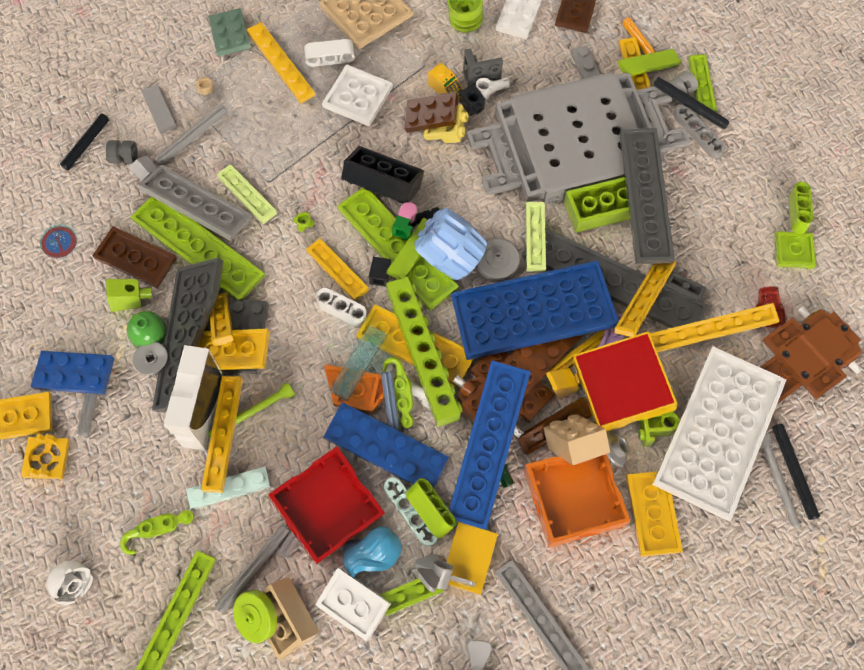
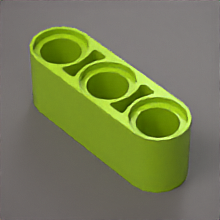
(801, 207)
(431, 508)

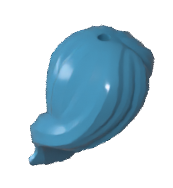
(372, 553)

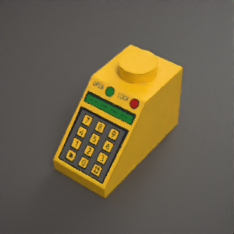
(443, 80)

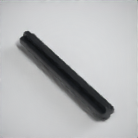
(691, 103)
(796, 472)

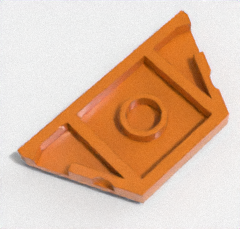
(367, 394)

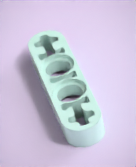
(407, 513)

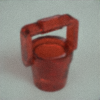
(771, 295)

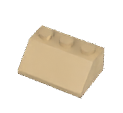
(294, 622)

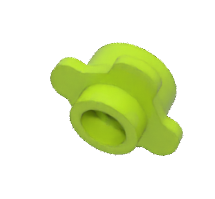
(304, 216)

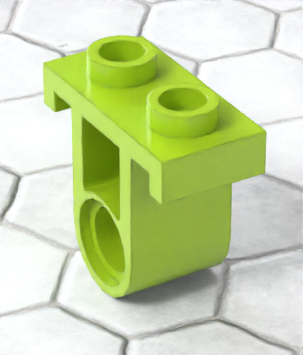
(655, 427)

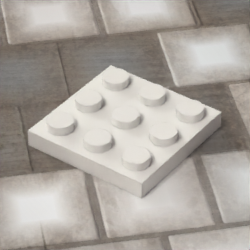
(357, 95)

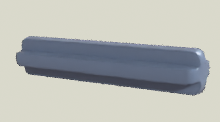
(390, 400)

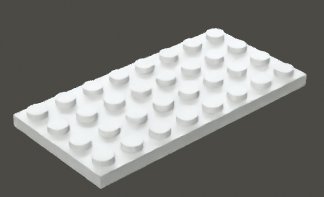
(720, 433)

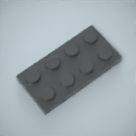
(247, 315)

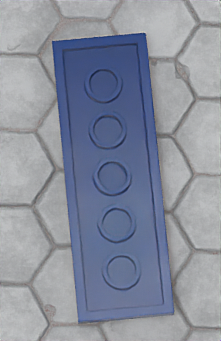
(384, 446)

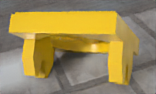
(43, 473)

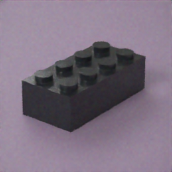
(382, 174)

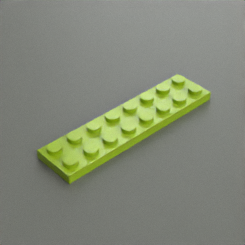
(375, 225)
(197, 245)

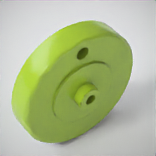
(255, 616)

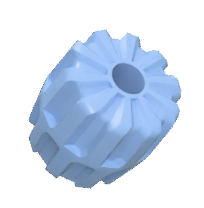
(450, 244)

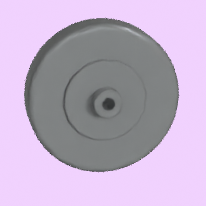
(499, 260)

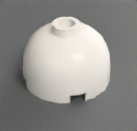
(68, 581)

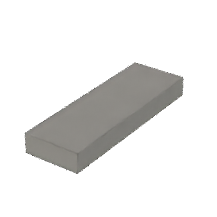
(158, 108)

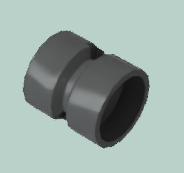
(118, 152)

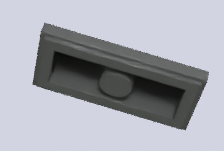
(685, 286)

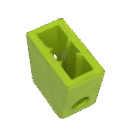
(125, 294)

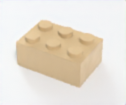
(576, 439)

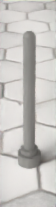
(766, 445)

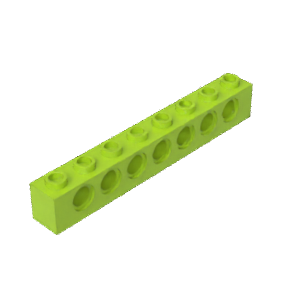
(441, 413)

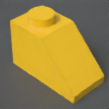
(563, 382)

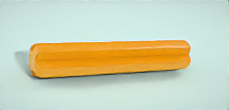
(633, 30)

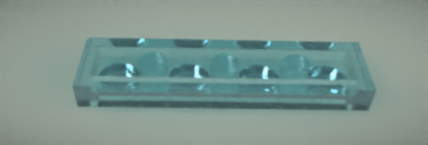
(358, 363)

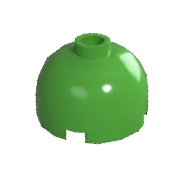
(146, 329)

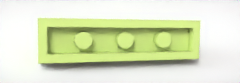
(247, 194)
(535, 237)

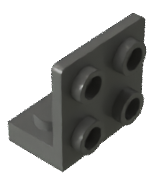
(484, 69)

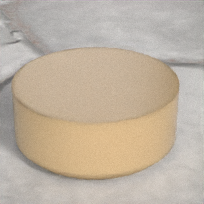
(204, 85)

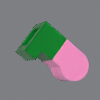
(406, 216)

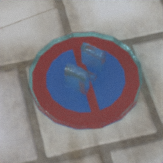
(58, 241)

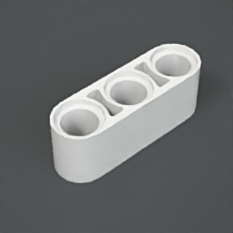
(329, 52)
(336, 300)

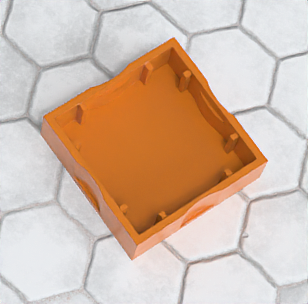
(575, 498)

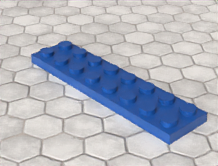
(489, 444)

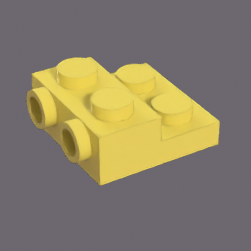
(450, 133)

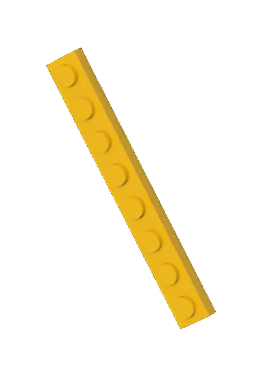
(715, 327)

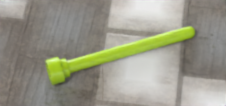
(284, 392)

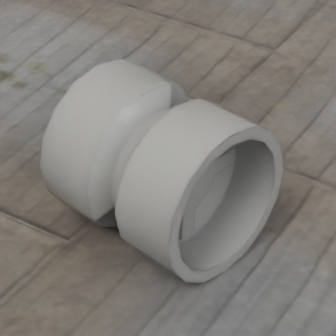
(685, 82)

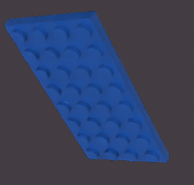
(533, 310)

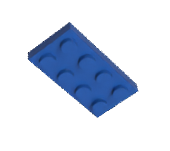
(72, 372)

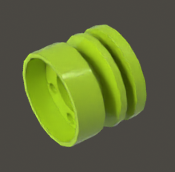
(465, 14)

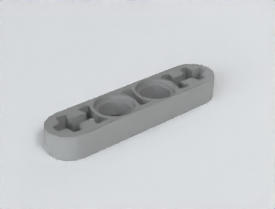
(702, 129)

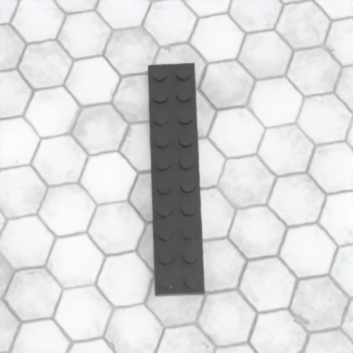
(670, 306)

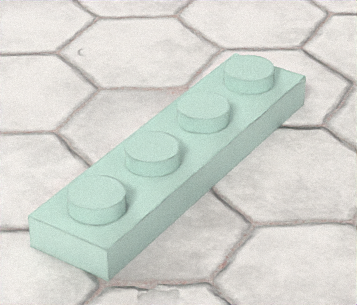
(234, 487)

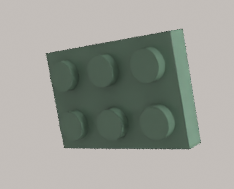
(229, 32)

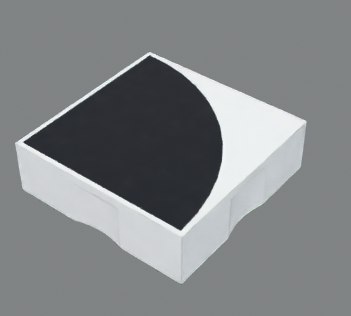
(194, 398)

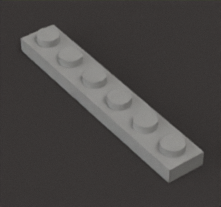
(540, 618)

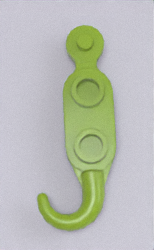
(403, 391)
(154, 527)

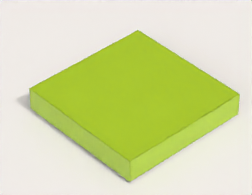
(795, 250)

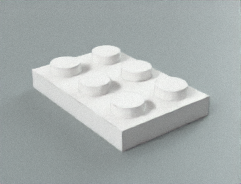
(518, 17)
(353, 604)

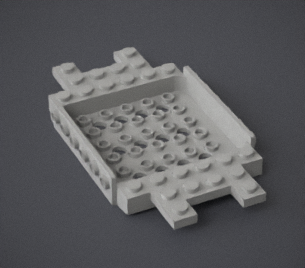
(520, 148)

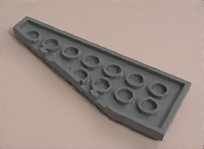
(190, 308)

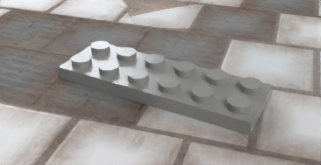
(195, 202)

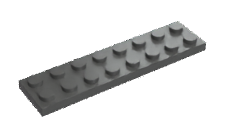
(646, 196)

